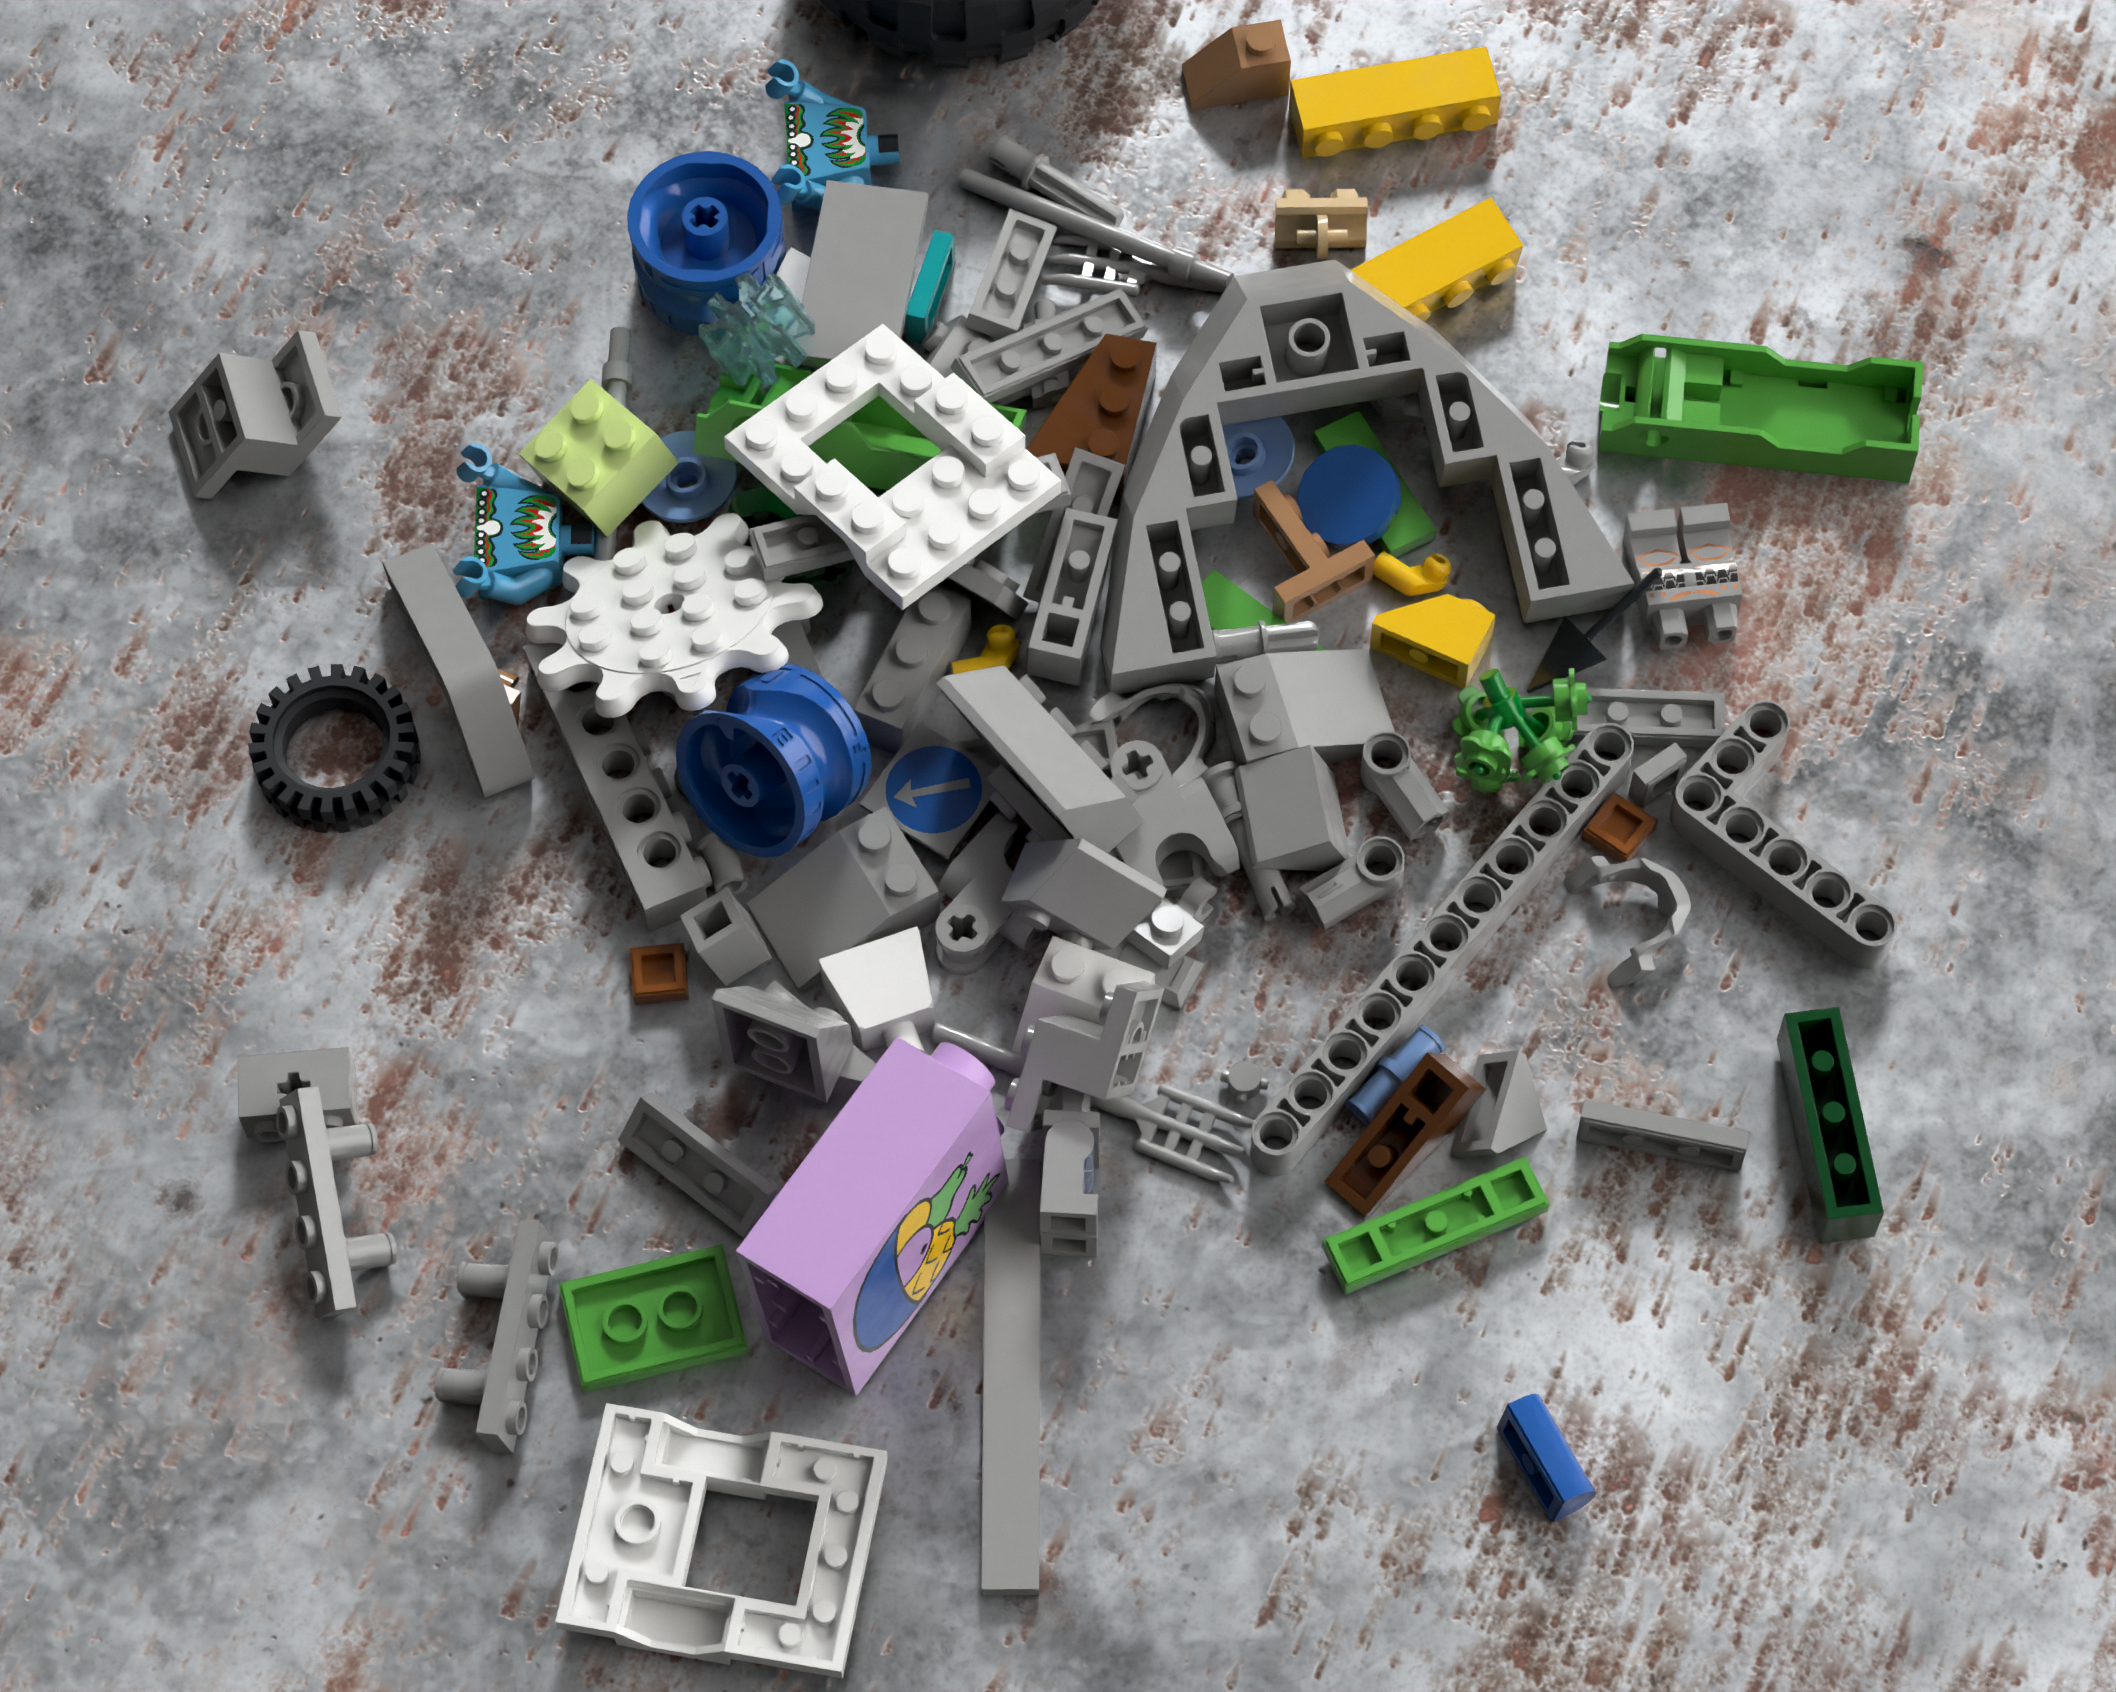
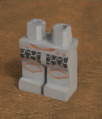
(1697, 577)

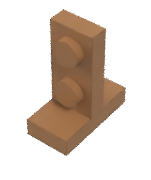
(1318, 576)

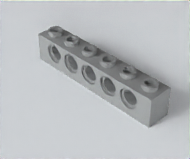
(658, 892)

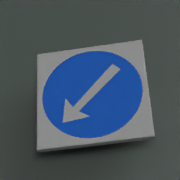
(933, 790)

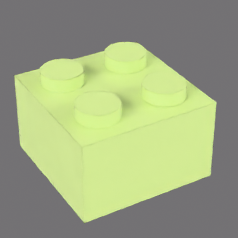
(599, 457)

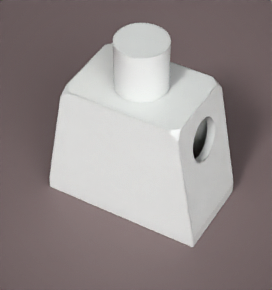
(882, 989)

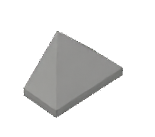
(1504, 1112)

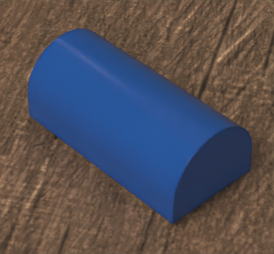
(1545, 1457)

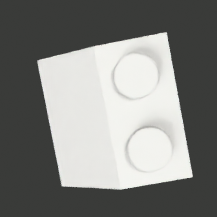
(1074, 983)

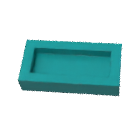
(930, 286)

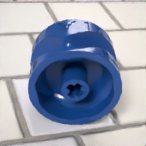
(699, 229)
(774, 761)

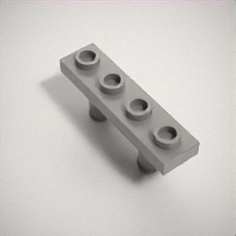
(319, 1221)
(514, 1356)

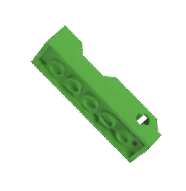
(1769, 415)
(871, 443)

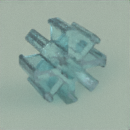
(756, 329)

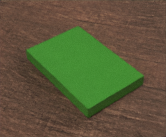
(653, 1318)

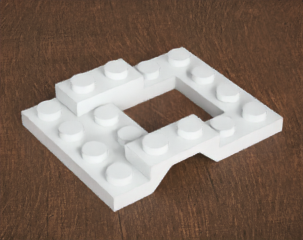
(931, 518)
(644, 1522)

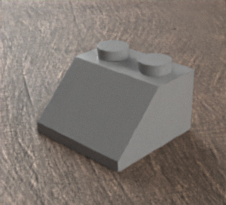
(1080, 893)

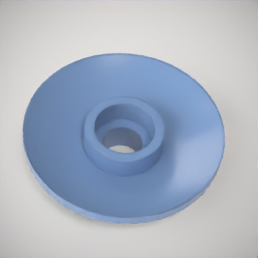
(1269, 443)
(713, 478)

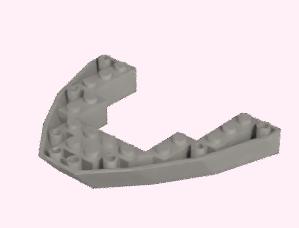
(1303, 345)

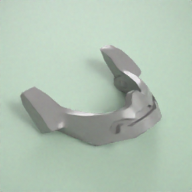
(1115, 706)
(1672, 901)

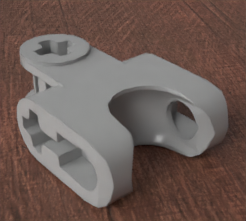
(1172, 816)
(976, 886)

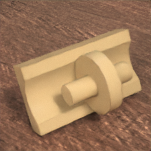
(1321, 221)

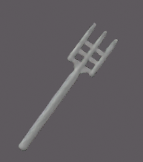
(1138, 270)
(1148, 1115)

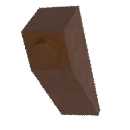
(1405, 1132)

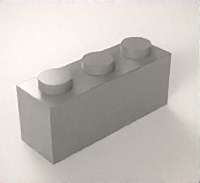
(912, 663)

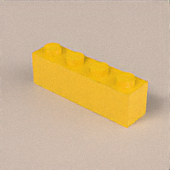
(1394, 102)
(1447, 261)

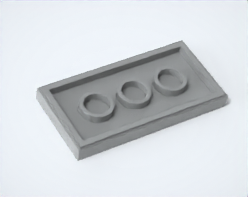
(860, 265)

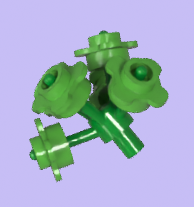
(1543, 731)

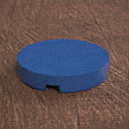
(1349, 496)

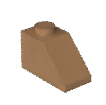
(1239, 67)

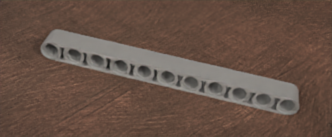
(1437, 968)

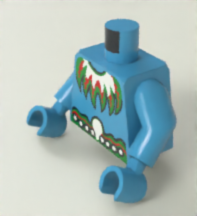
(823, 140)
(517, 534)

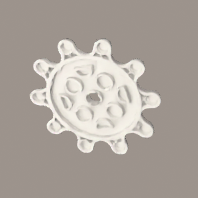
(627, 643)

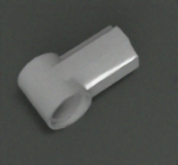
(1402, 788)
(1351, 885)

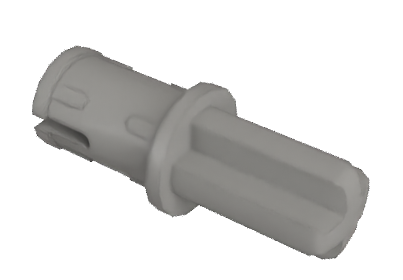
(1262, 639)

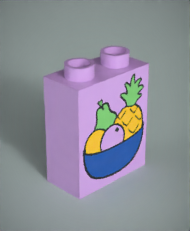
(877, 1212)

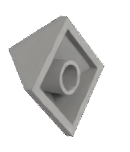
(1292, 812)

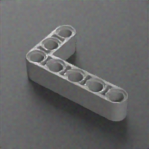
(461, 668)
(1772, 844)

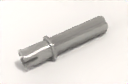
(1039, 174)

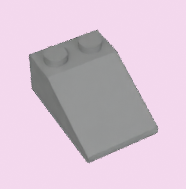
(1301, 700)
(845, 895)
(782, 1040)

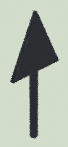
(1574, 649)

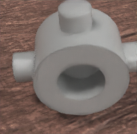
(1244, 1080)

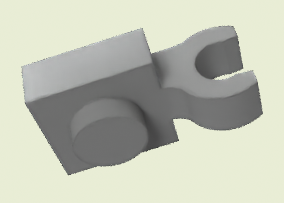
(1174, 929)

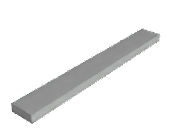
(1012, 1385)

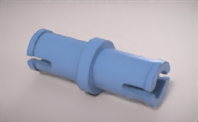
(1392, 1073)

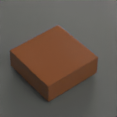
(1619, 828)
(659, 973)

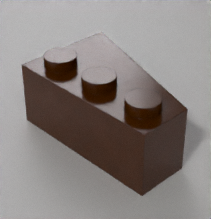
(1103, 406)

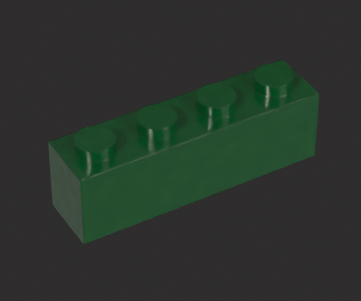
(1829, 1125)

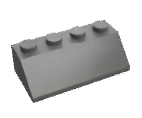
(1044, 756)

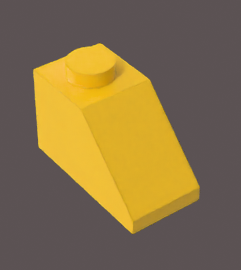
(1436, 636)

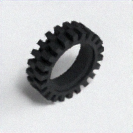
(324, 694)

